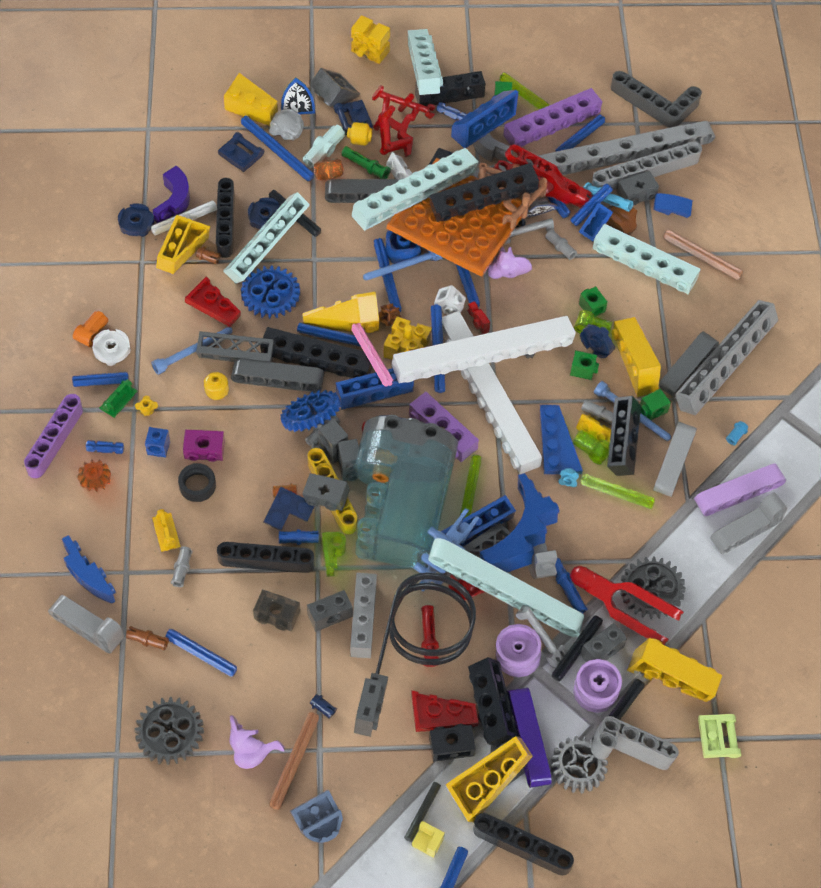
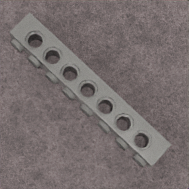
(726, 357)

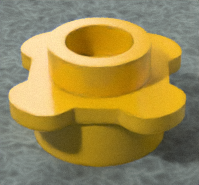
(146, 411)

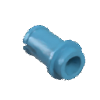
(739, 429)

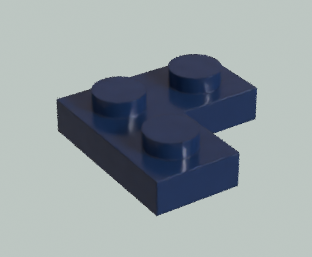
(285, 504)

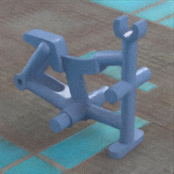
(455, 535)

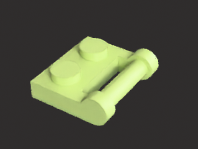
(712, 736)

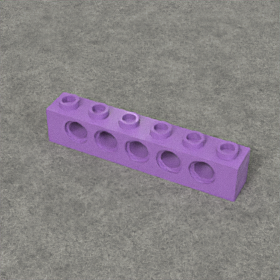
(552, 118)

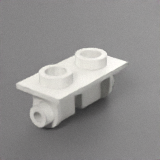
(398, 166)

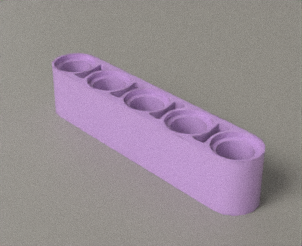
(740, 489)

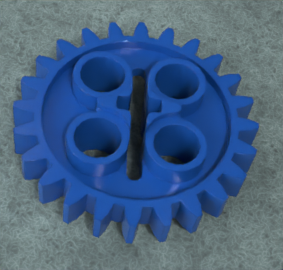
(271, 296)
(310, 410)

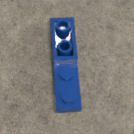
(87, 574)

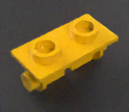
(593, 428)
(165, 531)

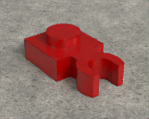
(480, 319)

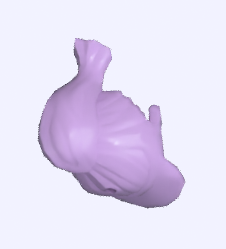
(508, 265)
(248, 750)

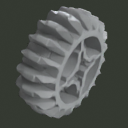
(564, 772)

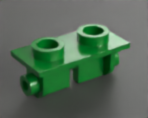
(118, 398)

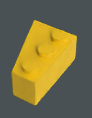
(181, 243)

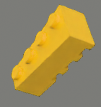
(637, 356)
(675, 670)
(486, 779)

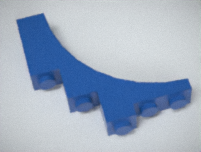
(517, 548)

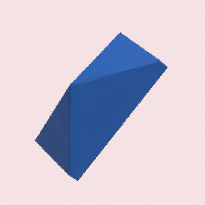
(595, 221)

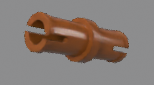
(147, 638)

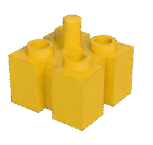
(370, 39)
(406, 337)

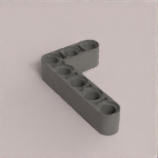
(654, 104)

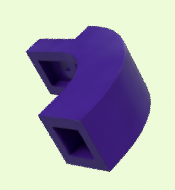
(179, 201)

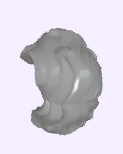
(287, 124)

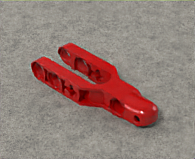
(557, 185)
(605, 589)

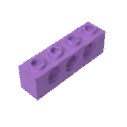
(427, 405)

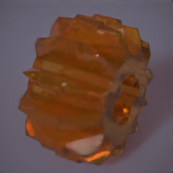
(328, 169)
(94, 475)

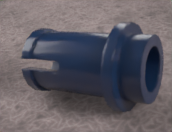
(323, 706)

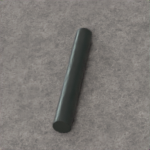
(422, 811)

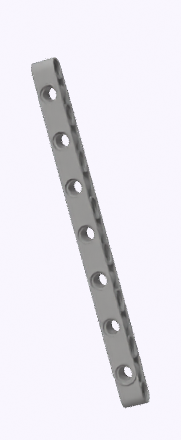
(625, 148)

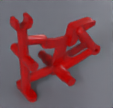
(385, 121)

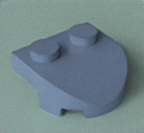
(318, 818)

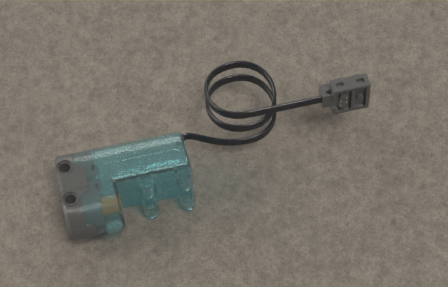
(411, 472)

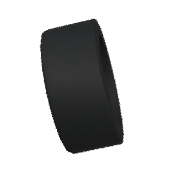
(196, 469)

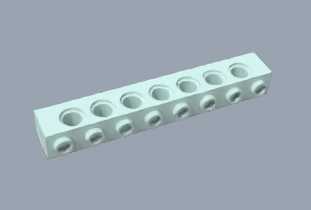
(414, 188)

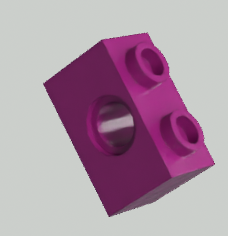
(196, 438)

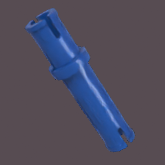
(563, 578)

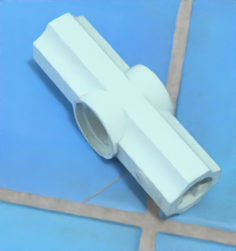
(324, 146)

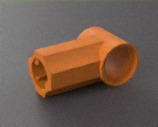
(86, 333)

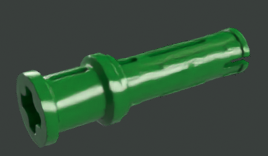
(371, 166)

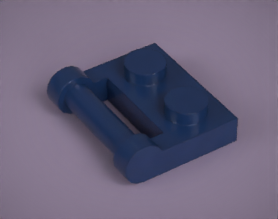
(356, 111)
(238, 156)

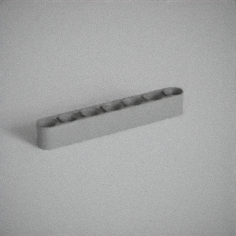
(656, 163)

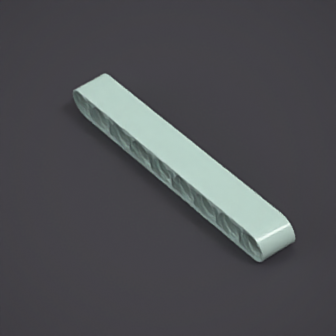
(505, 587)

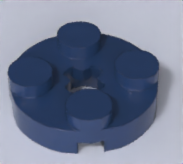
(256, 210)
(137, 228)
(597, 340)

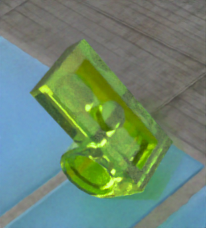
(332, 552)

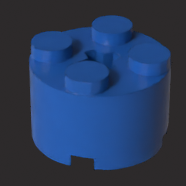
(400, 248)

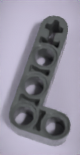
(688, 363)

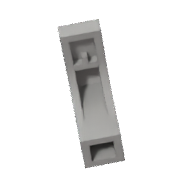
(491, 148)
(543, 562)

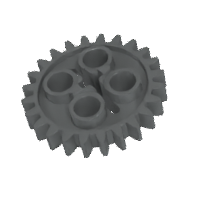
(640, 576)
(158, 745)

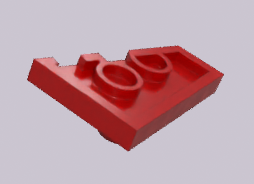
(211, 302)
(439, 712)

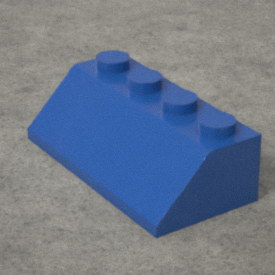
(485, 118)

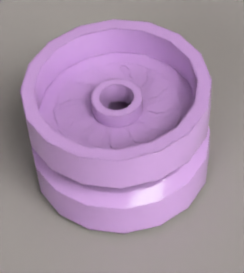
(518, 650)
(597, 685)

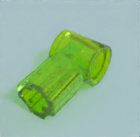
(586, 317)
(596, 450)

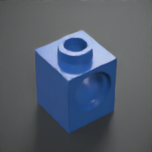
(157, 442)

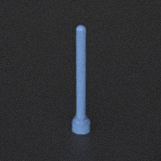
(400, 265)
(160, 365)
(603, 390)

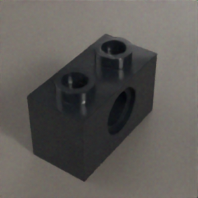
(444, 751)

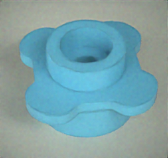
(568, 477)

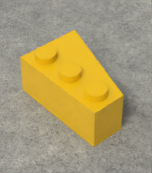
(250, 100)

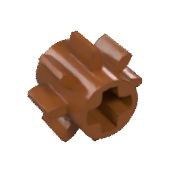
(388, 314)

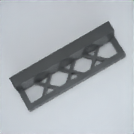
(230, 354)
(485, 541)

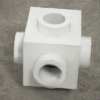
(450, 300)

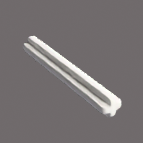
(190, 214)

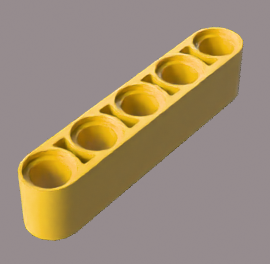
(324, 467)

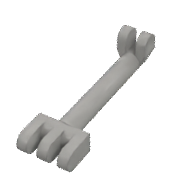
(548, 224)
(557, 651)

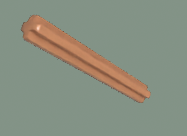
(703, 254)
(294, 761)

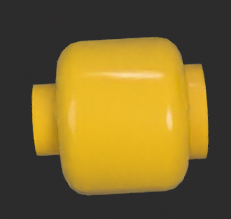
(360, 133)
(216, 385)

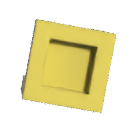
(428, 839)

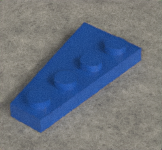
(557, 444)

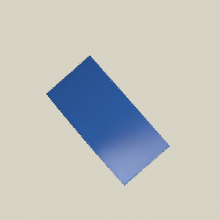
(673, 204)

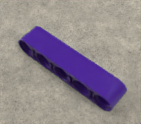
(537, 768)

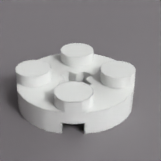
(113, 355)

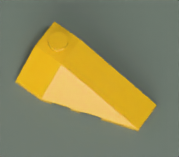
(343, 315)

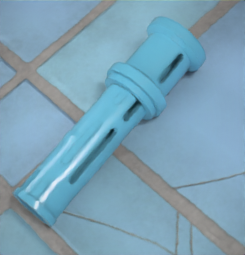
(611, 199)

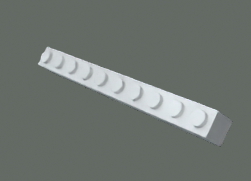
(482, 349)
(495, 403)

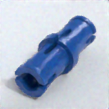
(298, 537)

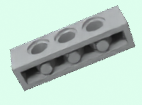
(363, 615)

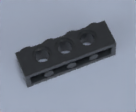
(455, 89)
(624, 436)
(495, 691)

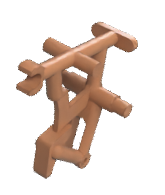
(527, 199)

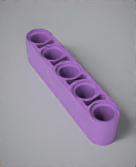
(53, 444)

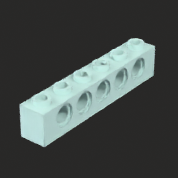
(424, 62)
(266, 238)
(646, 259)

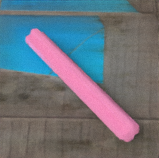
(372, 354)

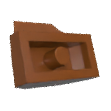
(622, 219)

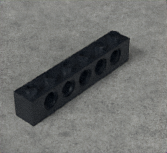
(490, 185)
(310, 347)

